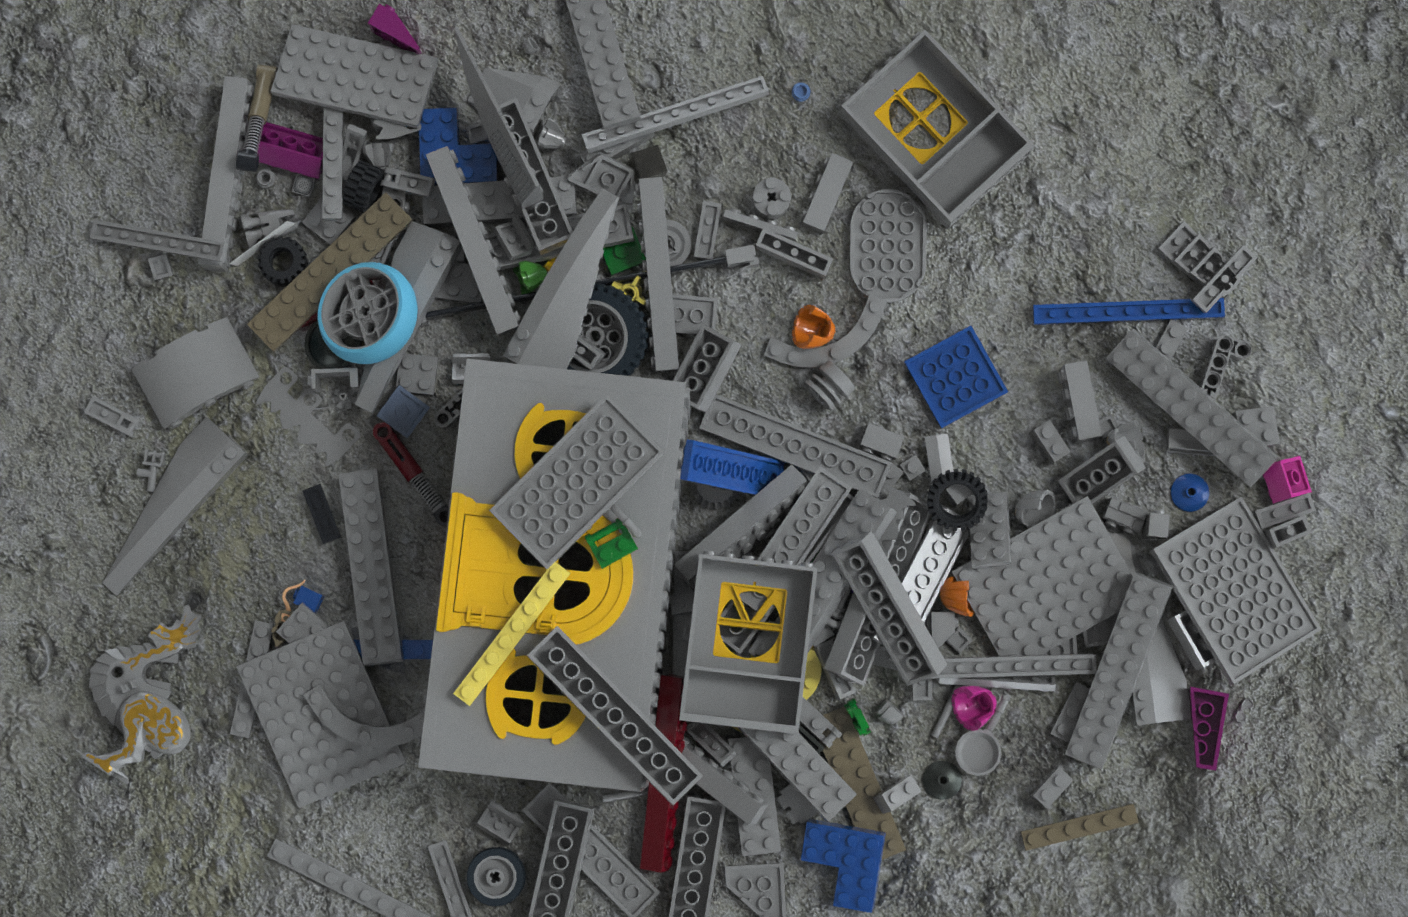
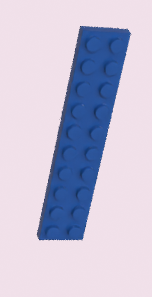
(728, 468)

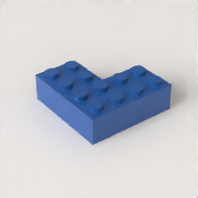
(440, 130)
(856, 854)

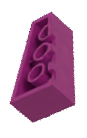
(1208, 719)

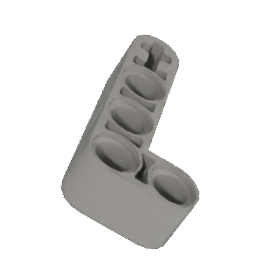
(1223, 356)

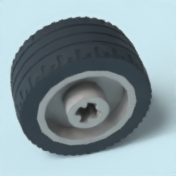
(481, 880)

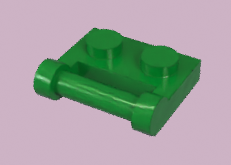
(613, 549)

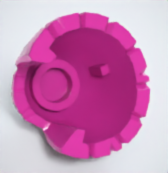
(973, 706)

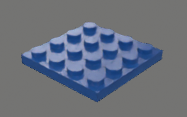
(956, 377)

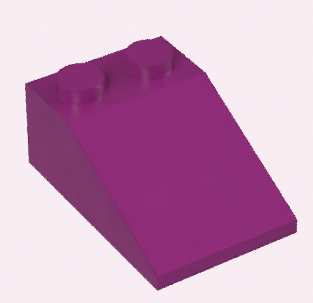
(388, 26)

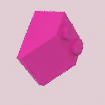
(1287, 479)

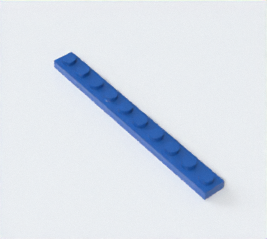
(1123, 311)

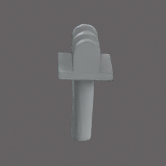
(152, 472)

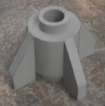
(550, 135)
(379, 152)

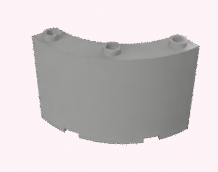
(195, 372)

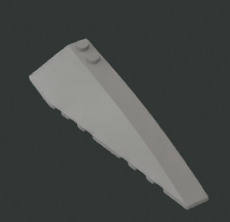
(425, 261)
(557, 311)
(190, 479)
(1161, 685)

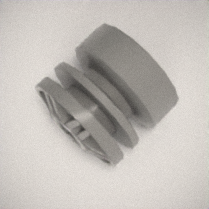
(828, 386)

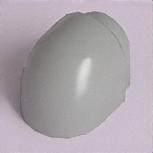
(889, 713)

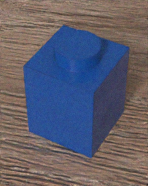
(309, 598)

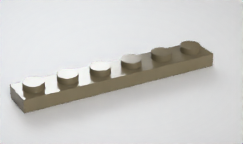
(1079, 827)

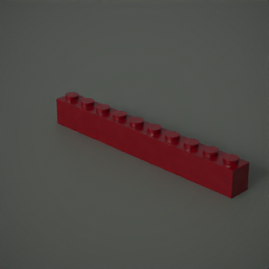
(660, 814)

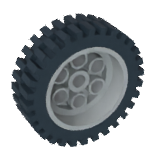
(625, 320)

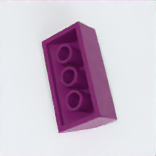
(291, 150)

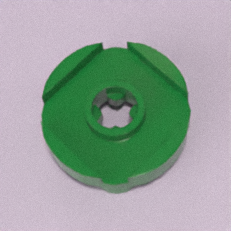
(860, 722)

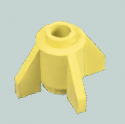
(637, 290)

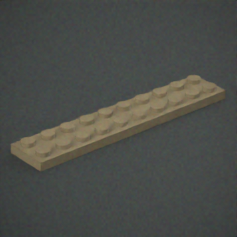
(354, 246)

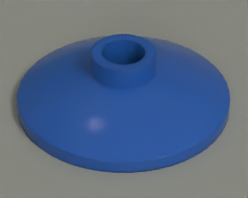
(1180, 494)

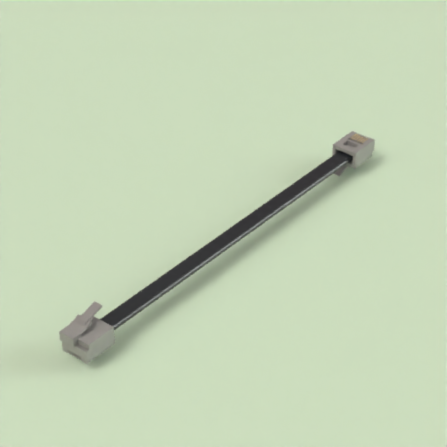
(733, 258)

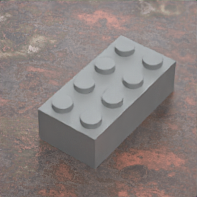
(706, 365)
(1080, 402)
(1103, 472)

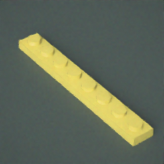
(511, 633)

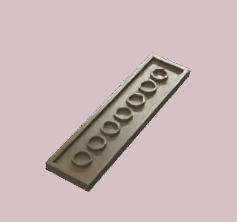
(853, 766)

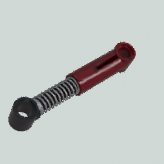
(411, 470)

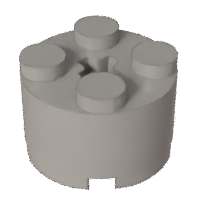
(771, 209)

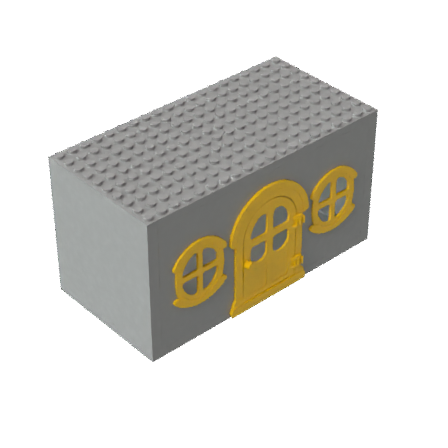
(616, 624)

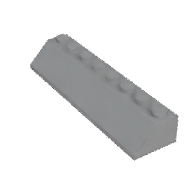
(889, 608)

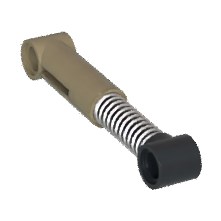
(249, 157)

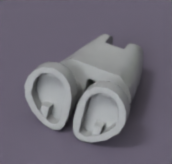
(268, 221)

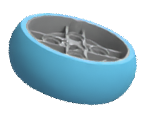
(343, 303)

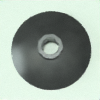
(933, 785)

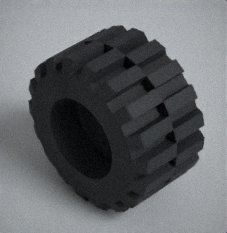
(363, 186)
(271, 250)

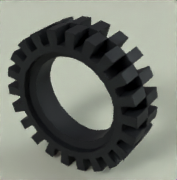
(955, 521)

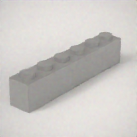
(724, 786)

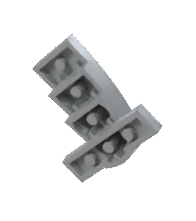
(1205, 264)

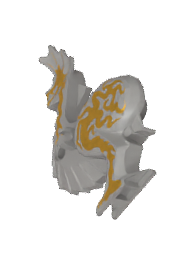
(140, 704)

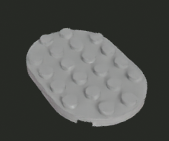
(888, 245)

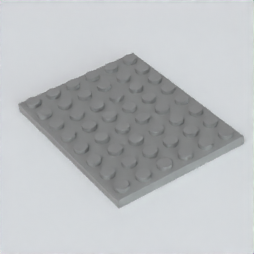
(1057, 586)
(1236, 590)
(308, 752)

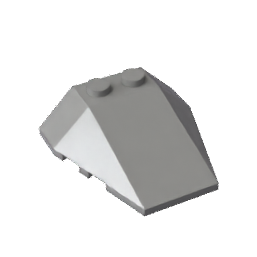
(531, 91)

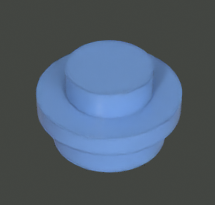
(800, 92)

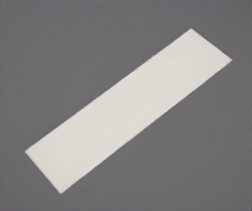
(260, 244)

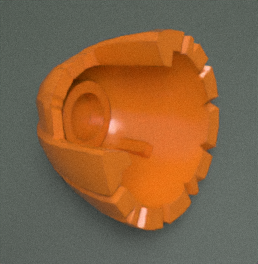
(812, 328)
(954, 596)

